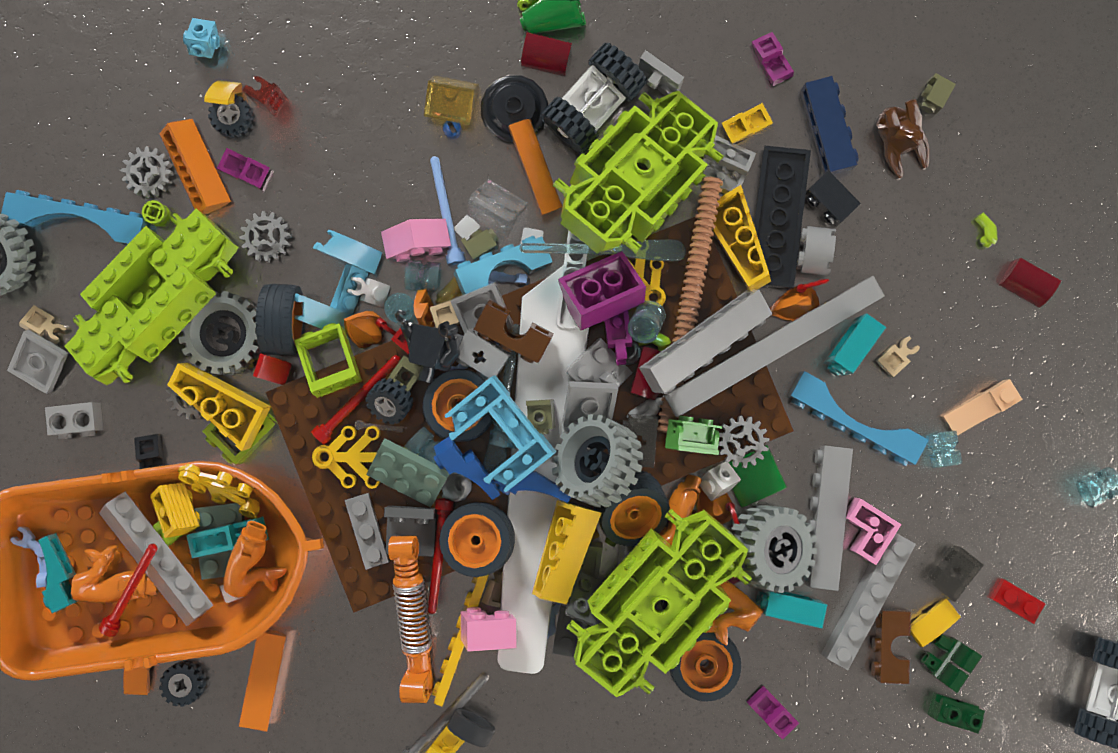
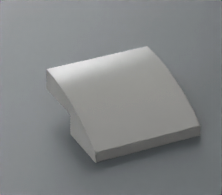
(732, 167)

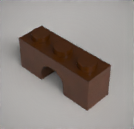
(493, 325)
(890, 625)

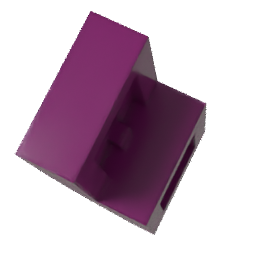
(772, 59)
(243, 168)
(772, 712)

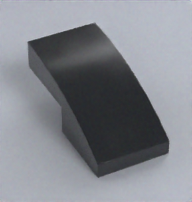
(149, 451)

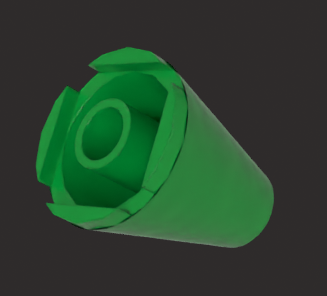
(552, 16)

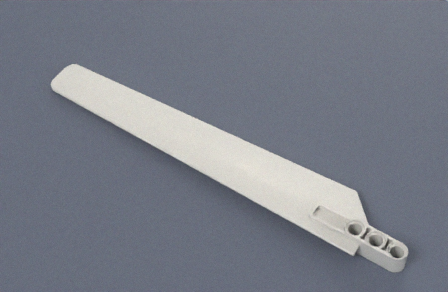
(531, 510)

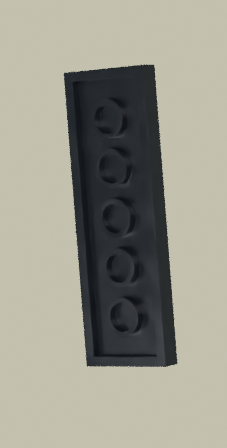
(781, 210)

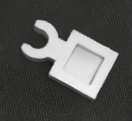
(370, 291)

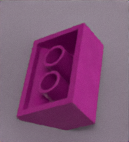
(602, 290)

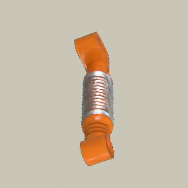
(418, 680)

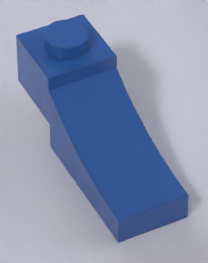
(466, 464)
(537, 483)

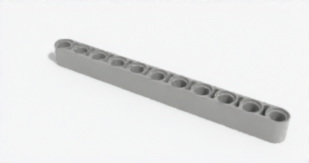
(773, 346)

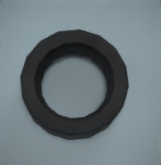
(471, 727)

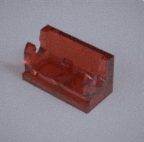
(267, 97)

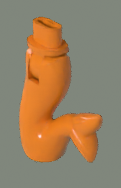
(682, 502)
(245, 554)
(88, 589)
(745, 613)

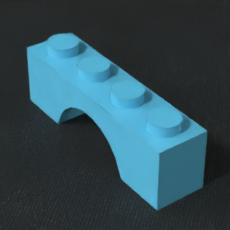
(476, 275)

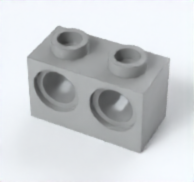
(74, 420)

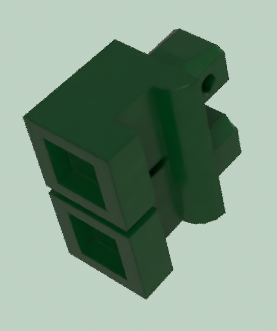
(953, 651)
(956, 712)

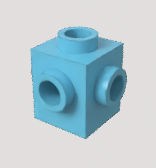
(201, 38)

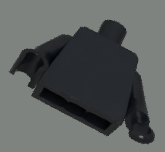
(431, 346)

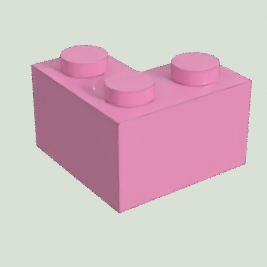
(415, 238)
(875, 532)
(487, 631)

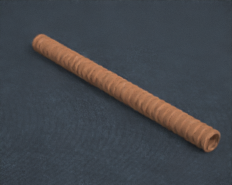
(695, 274)

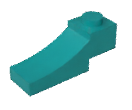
(218, 538)
(59, 571)

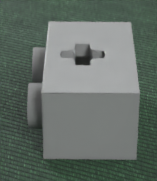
(494, 355)

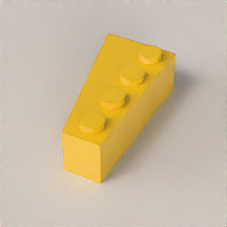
(739, 239)
(228, 408)
(564, 551)

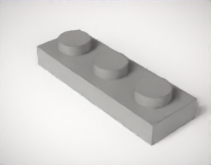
(367, 531)

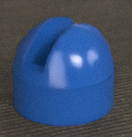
(447, 131)

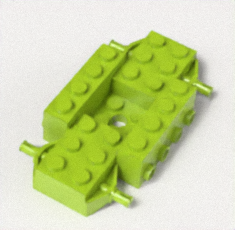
(615, 197)
(149, 295)
(684, 576)

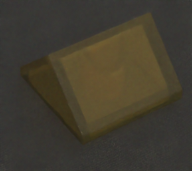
(450, 99)

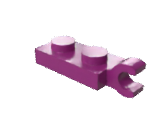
(618, 336)

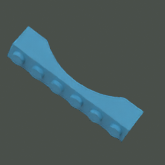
(34, 211)
(814, 395)

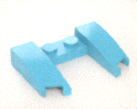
(359, 262)
(495, 399)

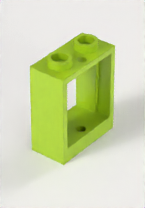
(335, 381)
(228, 453)

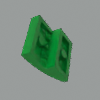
(758, 480)

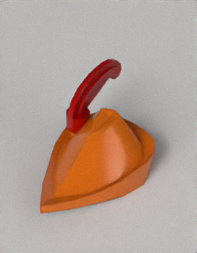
(797, 301)
(366, 328)
(721, 508)

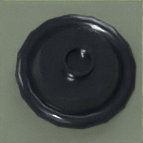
(511, 101)

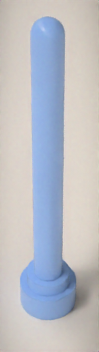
(454, 254)

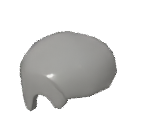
(456, 487)

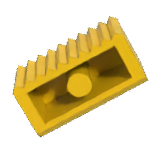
(175, 509)

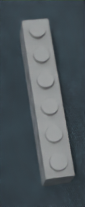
(705, 342)
(829, 515)
(165, 568)
(867, 603)

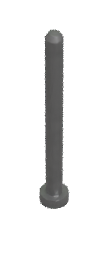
(445, 718)

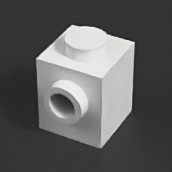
(719, 481)

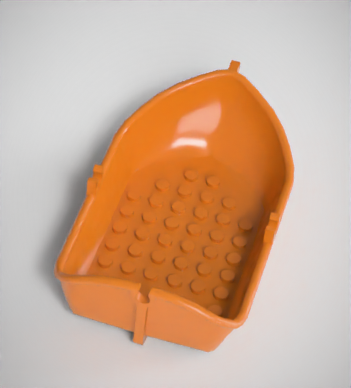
(69, 642)

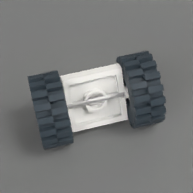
(594, 98)
(1100, 717)

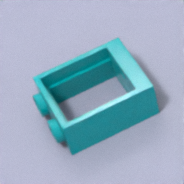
(854, 345)
(792, 607)

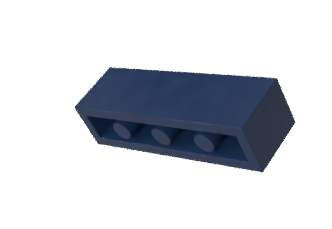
(829, 126)

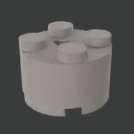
(817, 250)

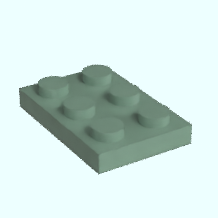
(407, 473)
(211, 517)

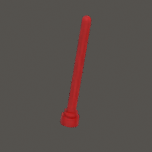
(324, 431)
(444, 508)
(111, 624)

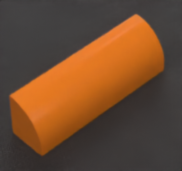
(194, 166)
(535, 166)
(262, 680)

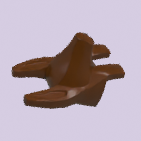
(902, 133)

